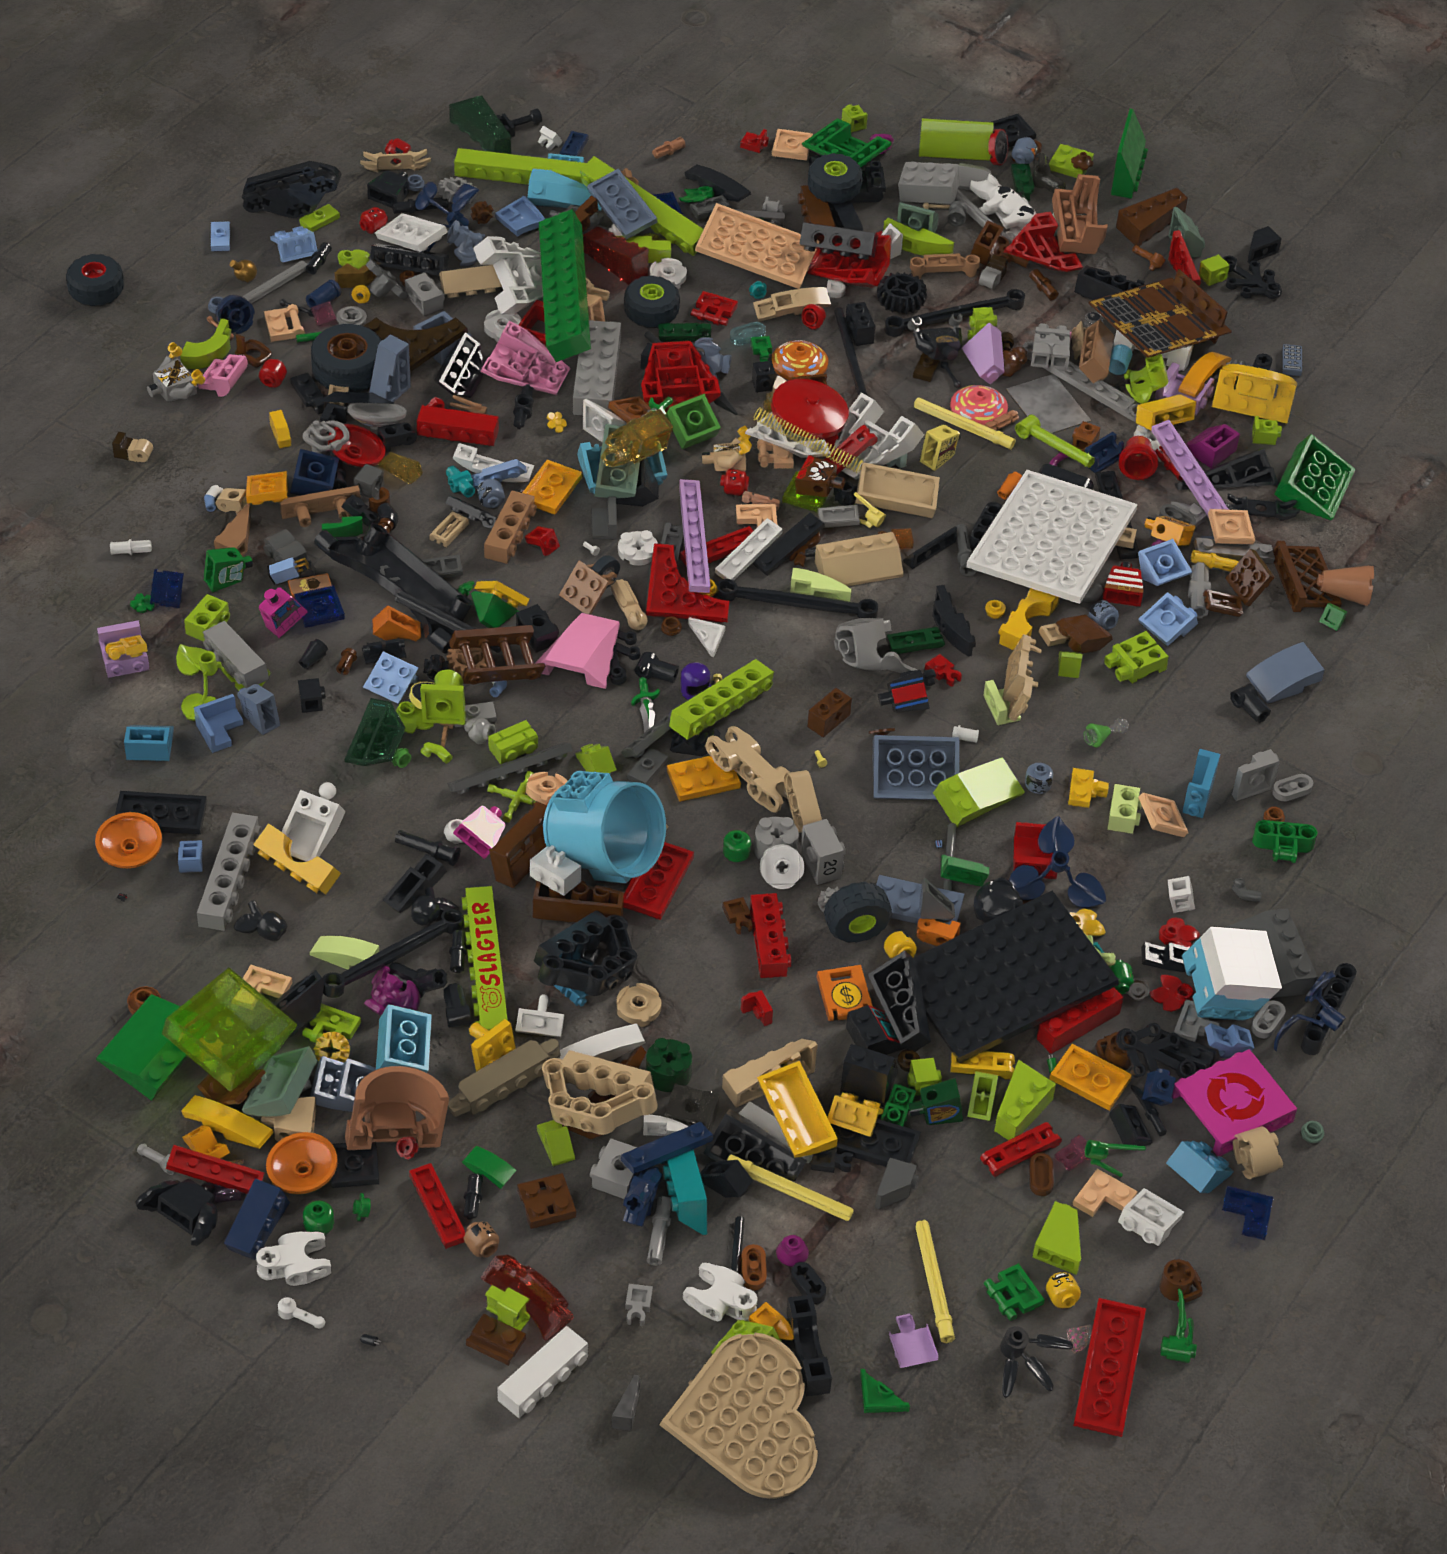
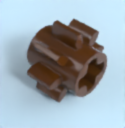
(481, 212)

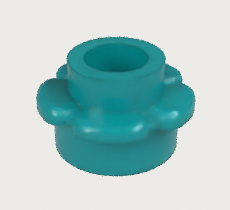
(758, 290)

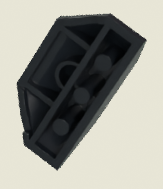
(462, 368)
(302, 1000)

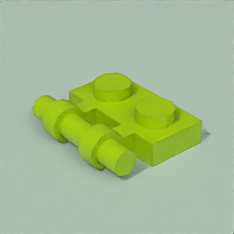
(332, 1020)

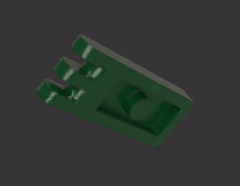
(915, 640)

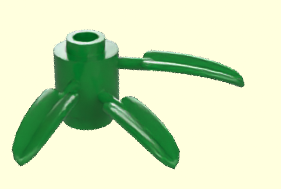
(1180, 1347)

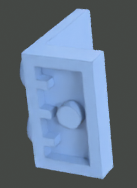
(295, 244)

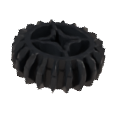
(901, 292)

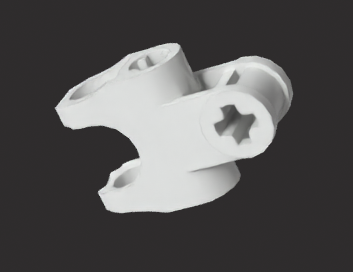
(291, 1259)
(724, 1295)

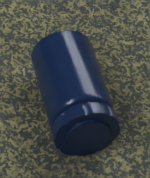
(325, 293)

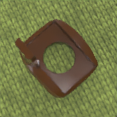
(243, 347)

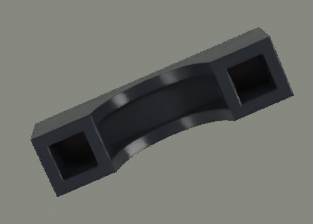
(814, 1365)

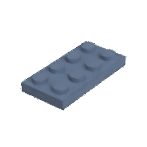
(622, 204)
(905, 899)

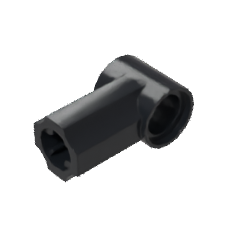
(650, 665)
(1248, 699)
(456, 1009)

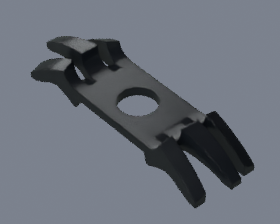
(1274, 509)

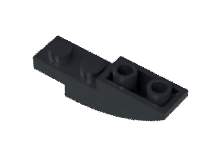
(951, 623)

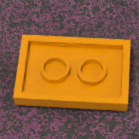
(552, 486)
(267, 487)
(701, 778)
(1090, 1077)

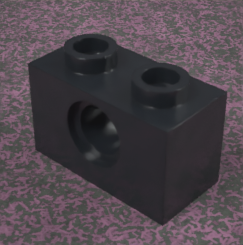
(860, 323)
(544, 630)

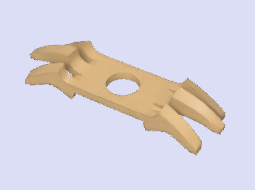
(408, 161)

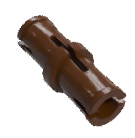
(1049, 291)

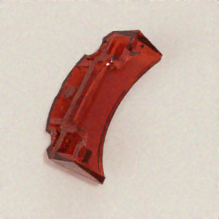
(545, 1303)

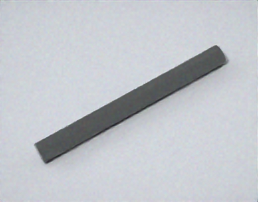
(950, 850)

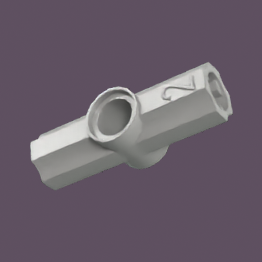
(1198, 584)

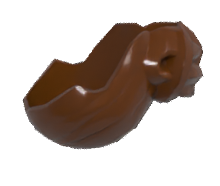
(1014, 360)

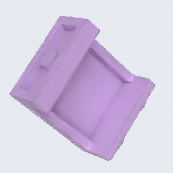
(1175, 380)
(125, 663)

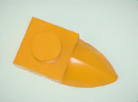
(769, 1316)

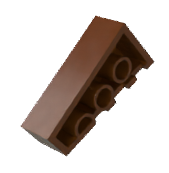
(1149, 216)
(576, 903)

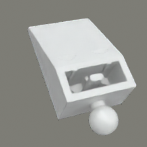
(309, 825)

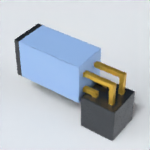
(289, 569)

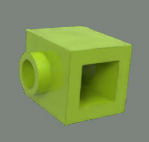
(1213, 270)
(923, 1074)

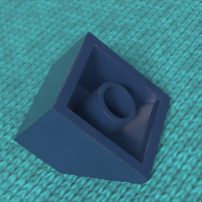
(313, 473)

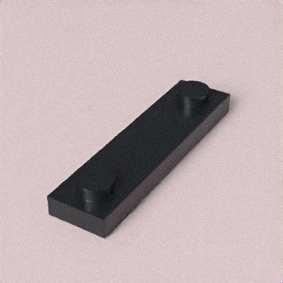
(788, 543)

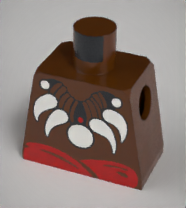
(817, 478)

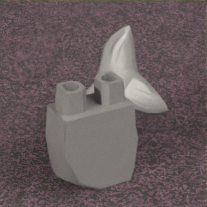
(858, 645)

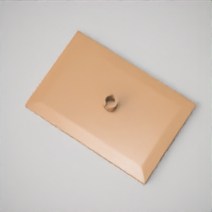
(755, 246)

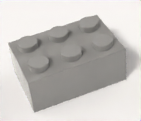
(929, 182)

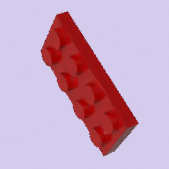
(655, 889)

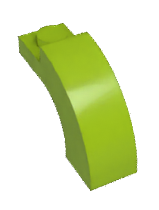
(203, 354)

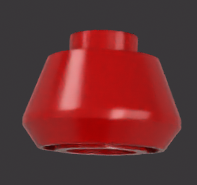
(813, 316)

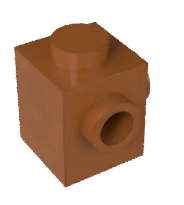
(1085, 435)

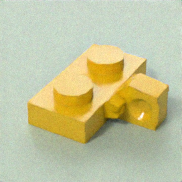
(1085, 787)

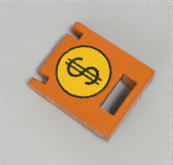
(843, 994)

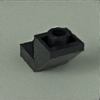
(694, 745)

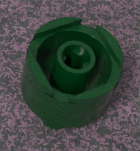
(669, 1064)

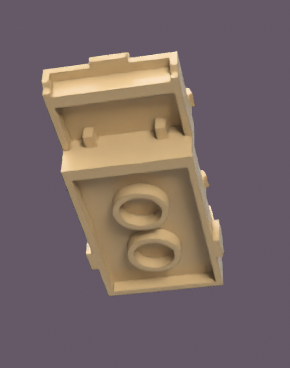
(1017, 681)

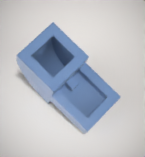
(190, 856)
(1229, 1040)

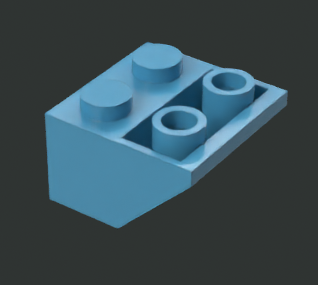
(148, 742)
(1199, 1165)

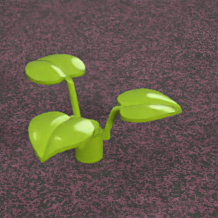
(192, 660)

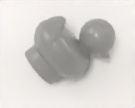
(479, 730)

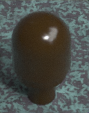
(1007, 341)

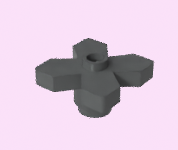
(384, 282)

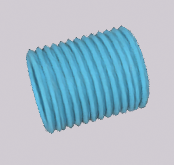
(1120, 359)

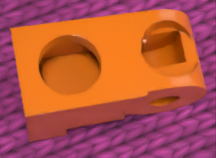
(936, 932)

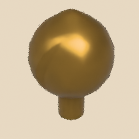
(244, 270)

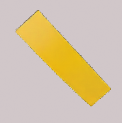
(228, 1121)

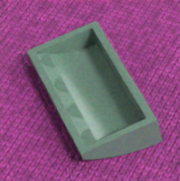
(281, 1083)

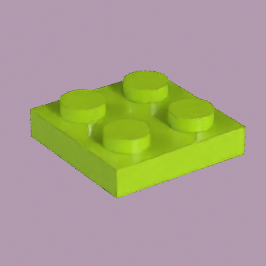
(1062, 163)

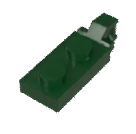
(1022, 179)
(683, 331)

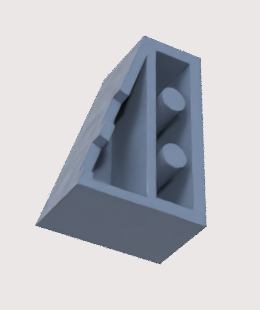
(391, 369)

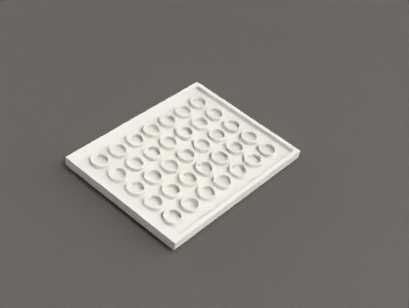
(1052, 536)

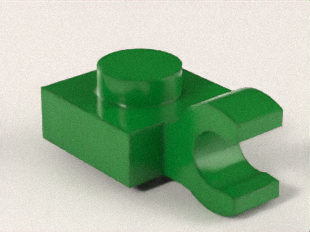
(761, 346)

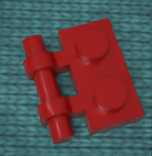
(716, 304)

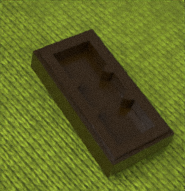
(925, 368)

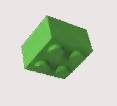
(693, 421)

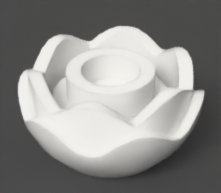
(449, 829)

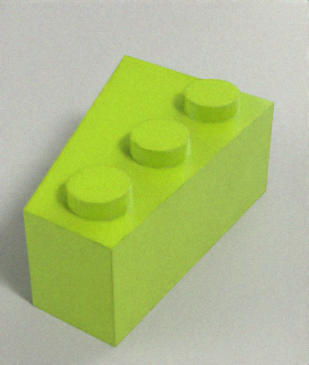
(1023, 1101)

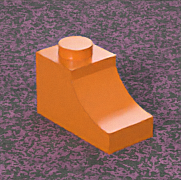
(394, 624)

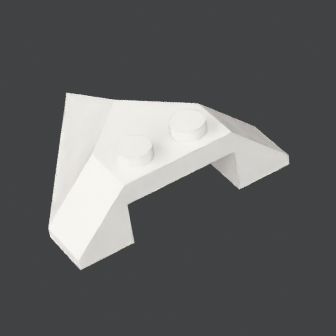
(769, 435)

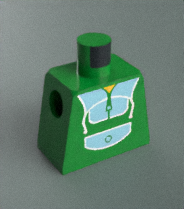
(224, 567)

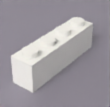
(543, 1372)

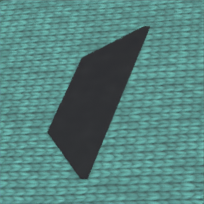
(355, 397)

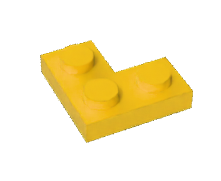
(502, 591)

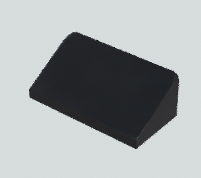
(1130, 1125)

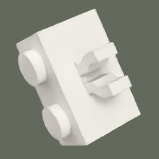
(555, 870)

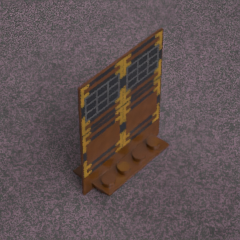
(1164, 315)

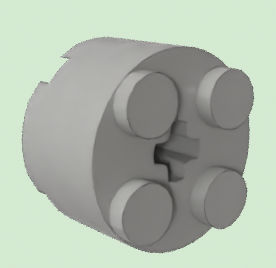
(774, 832)

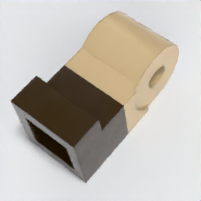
(131, 449)

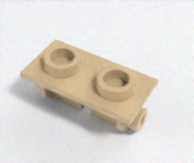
(1077, 339)

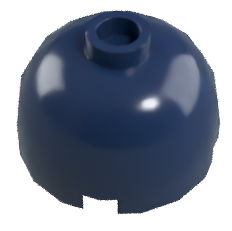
(237, 311)

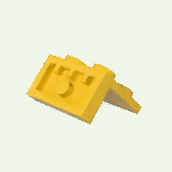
(854, 1114)

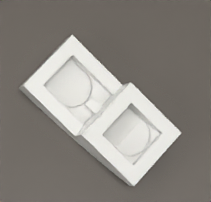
(660, 1126)

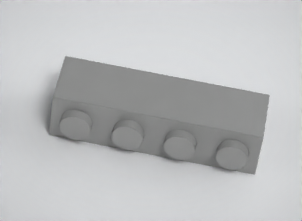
(235, 655)

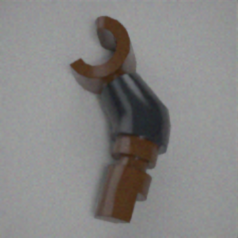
(387, 515)

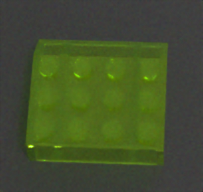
(228, 1029)

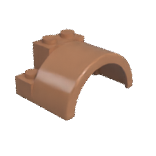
(389, 1105)

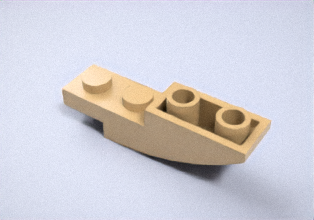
(790, 302)

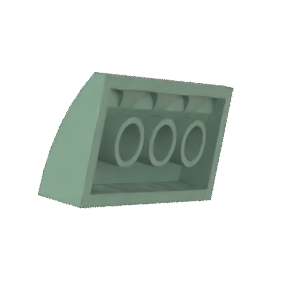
(617, 480)

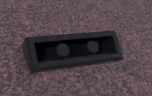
(931, 548)

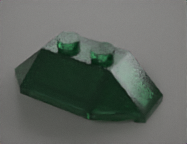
(376, 735)

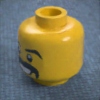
(1063, 1290)

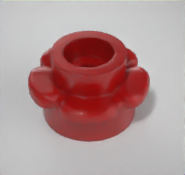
(402, 1145)

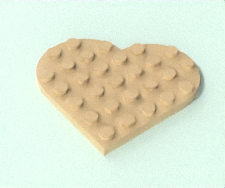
(746, 1416)

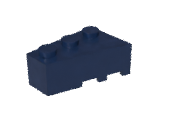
(256, 1219)

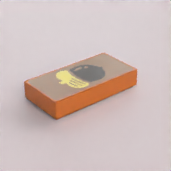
(308, 583)

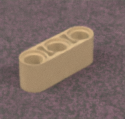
(801, 798)

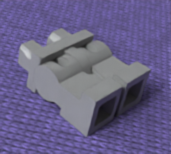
(1051, 345)

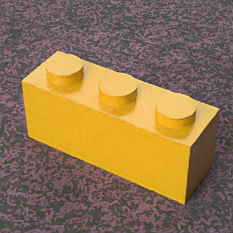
(1173, 408)

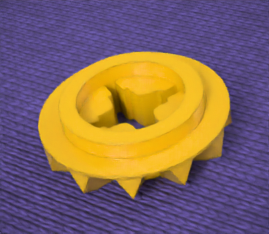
(338, 1041)

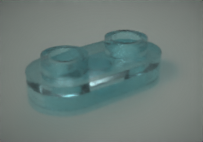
(742, 334)

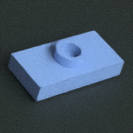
(220, 236)

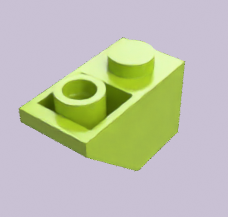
(596, 758)

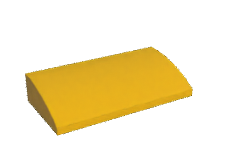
(798, 1110)

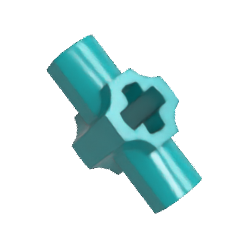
(460, 481)

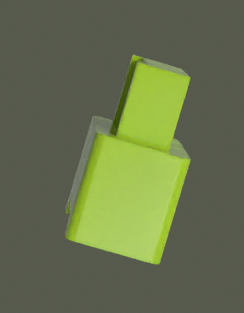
(508, 1306)

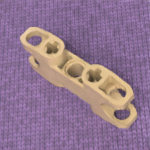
(745, 758)

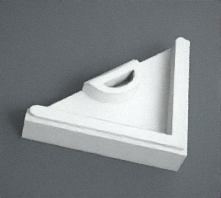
(708, 634)

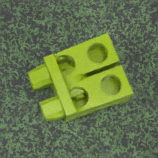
(1136, 658)

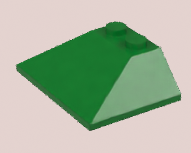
(837, 139)

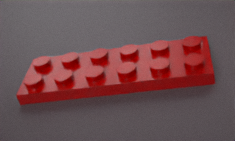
(1110, 1367)

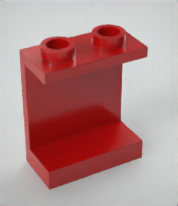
(1027, 850)

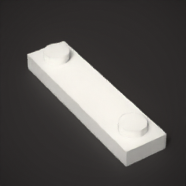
(749, 550)

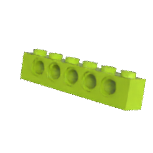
(721, 699)

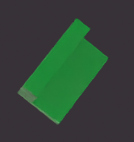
(963, 870)

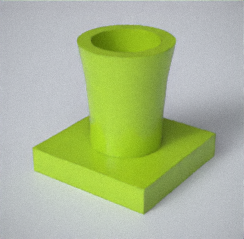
(444, 699)

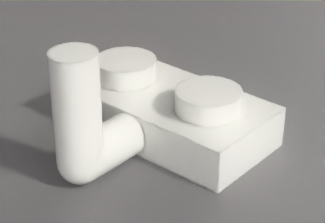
(540, 1021)

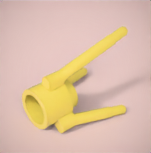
(873, 515)

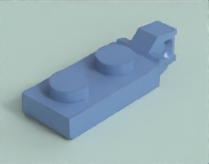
(499, 472)

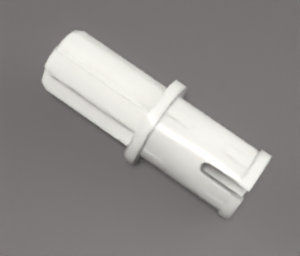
(130, 547)

